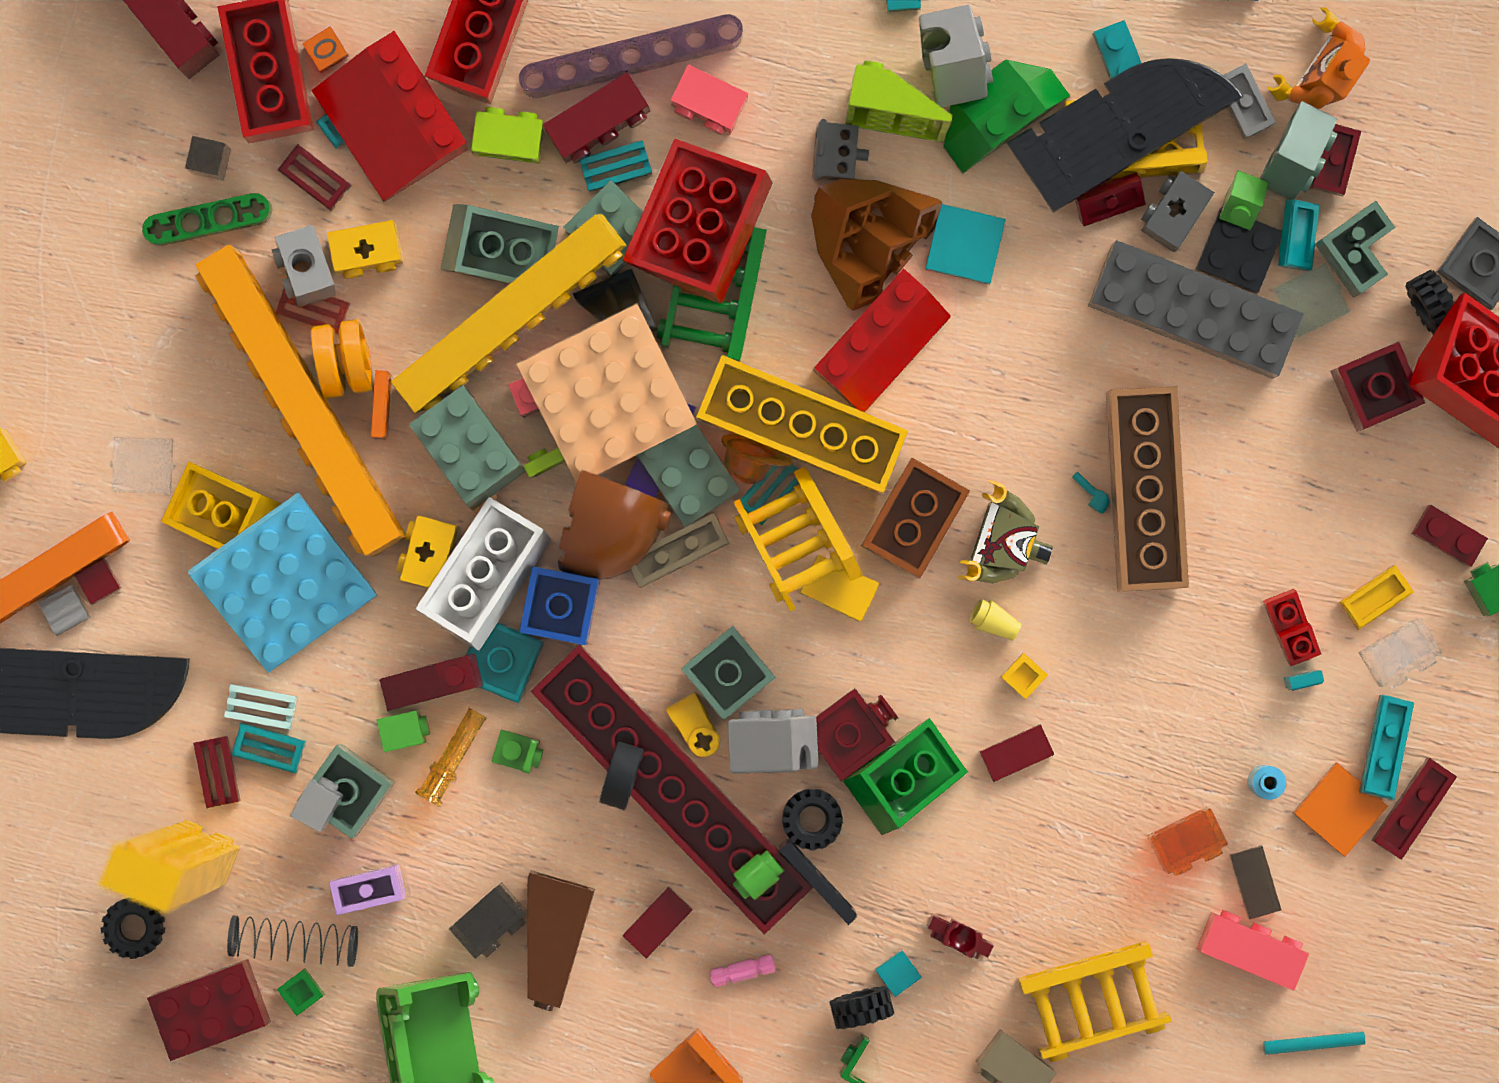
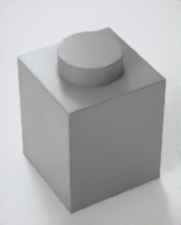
(317, 803)

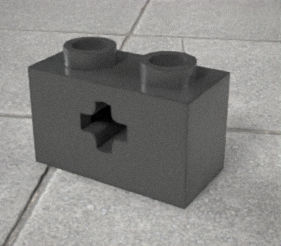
(1173, 230)

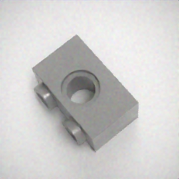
(298, 247)

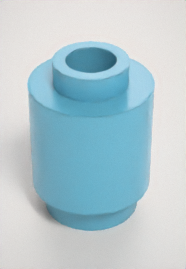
(1256, 782)

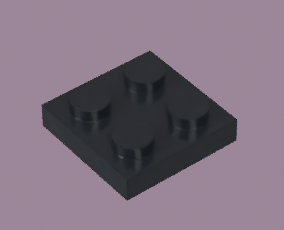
(1239, 253)

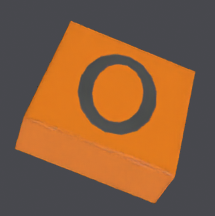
(325, 49)

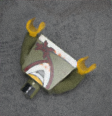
(1005, 540)

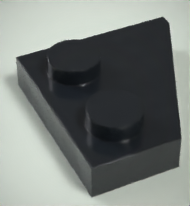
(614, 296)

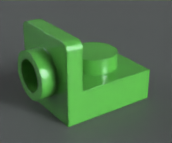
(517, 751)

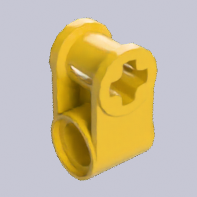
(691, 720)

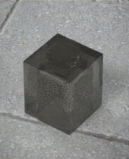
(208, 158)

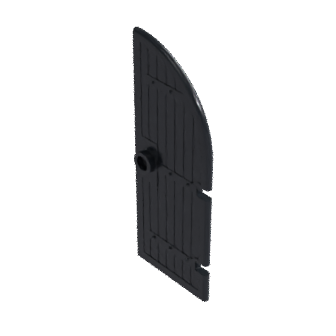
(1110, 133)
(94, 691)

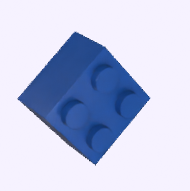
(559, 605)

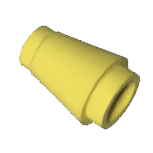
(994, 620)

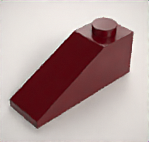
(431, 682)

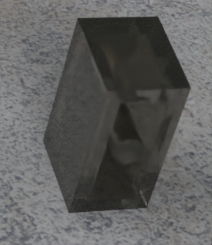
(488, 921)

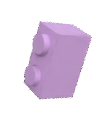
(367, 889)

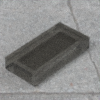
(1255, 882)

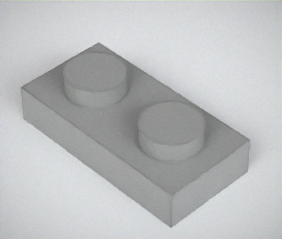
(1252, 110)

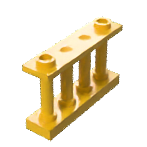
(827, 537)
(1070, 977)

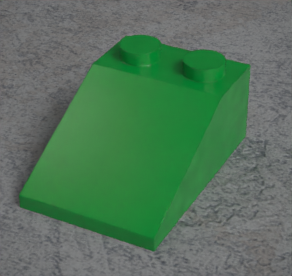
(905, 777)

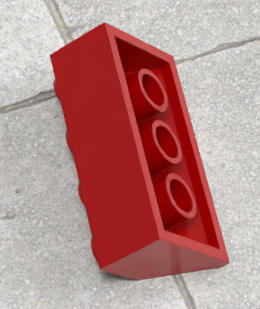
(475, 46)
(882, 341)

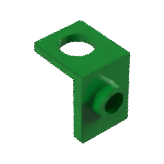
(850, 1059)

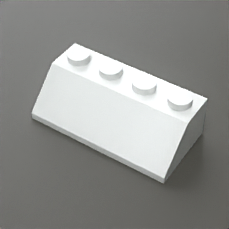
(484, 573)

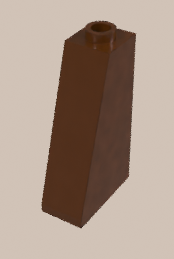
(554, 931)

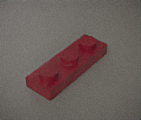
(1414, 808)

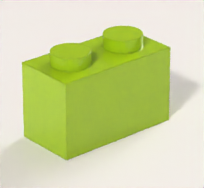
(508, 136)

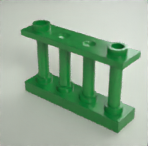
(737, 309)

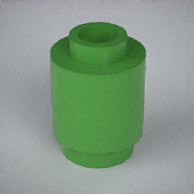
(757, 875)

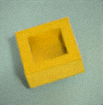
(1024, 675)

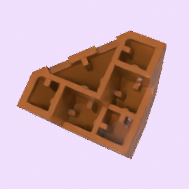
(867, 233)

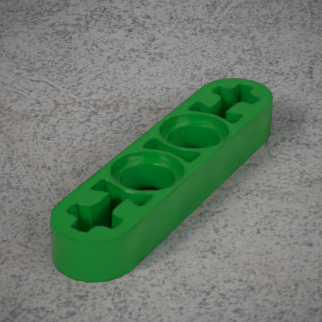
(206, 214)

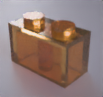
(1188, 841)

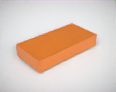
(381, 404)

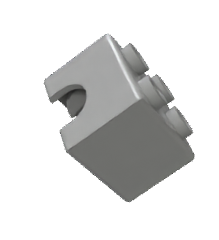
(955, 55)
(773, 741)

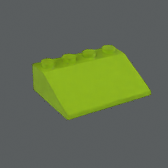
(891, 105)

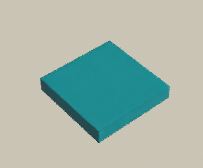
(965, 244)
(507, 661)

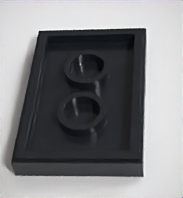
(818, 881)

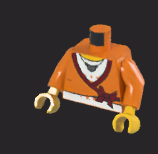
(1331, 71)

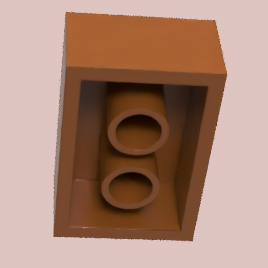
(915, 518)

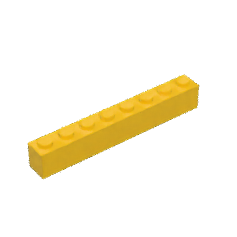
(509, 313)

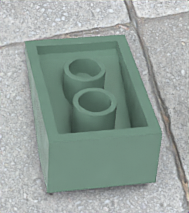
(494, 243)

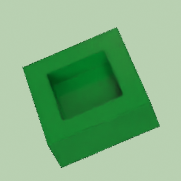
(300, 992)

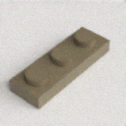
(680, 550)

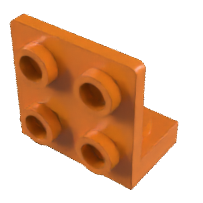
(695, 1062)

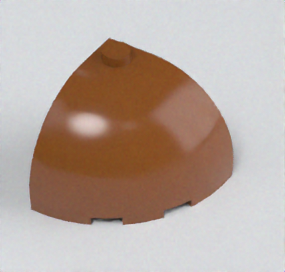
(609, 528)

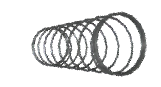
(234, 926)

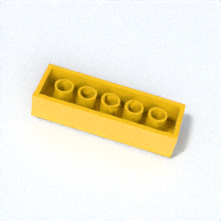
(802, 424)

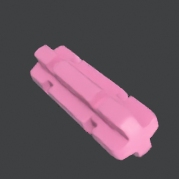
(742, 970)

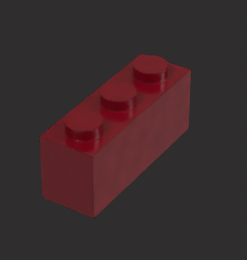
(597, 119)

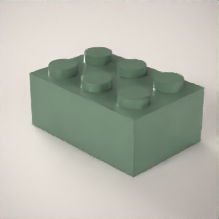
(467, 447)

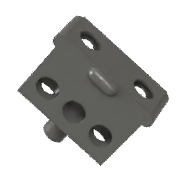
(827, 154)

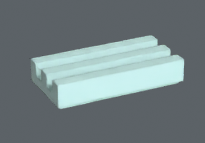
(232, 702)

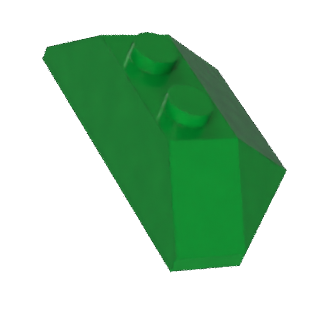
(1014, 102)

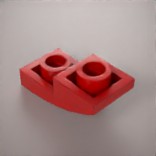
(1292, 627)

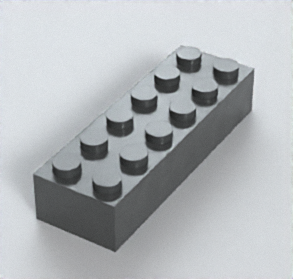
(1195, 309)

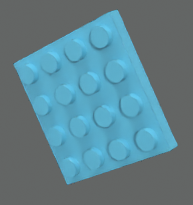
(282, 582)

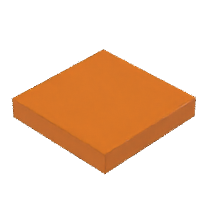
(1338, 809)

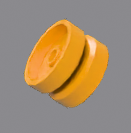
(342, 358)

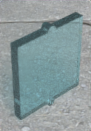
(1315, 296)

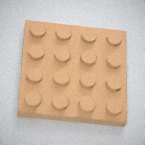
(606, 393)

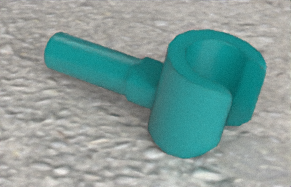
(1100, 500)

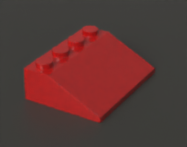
(389, 117)
(698, 220)
(1462, 367)

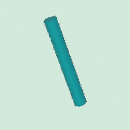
(1314, 1043)

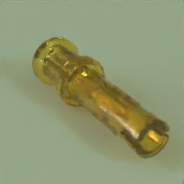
(444, 771)

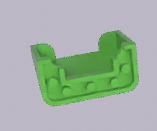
(430, 1030)

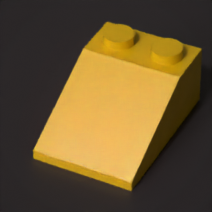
(214, 506)

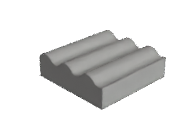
(64, 610)

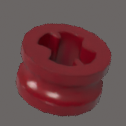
(883, 711)

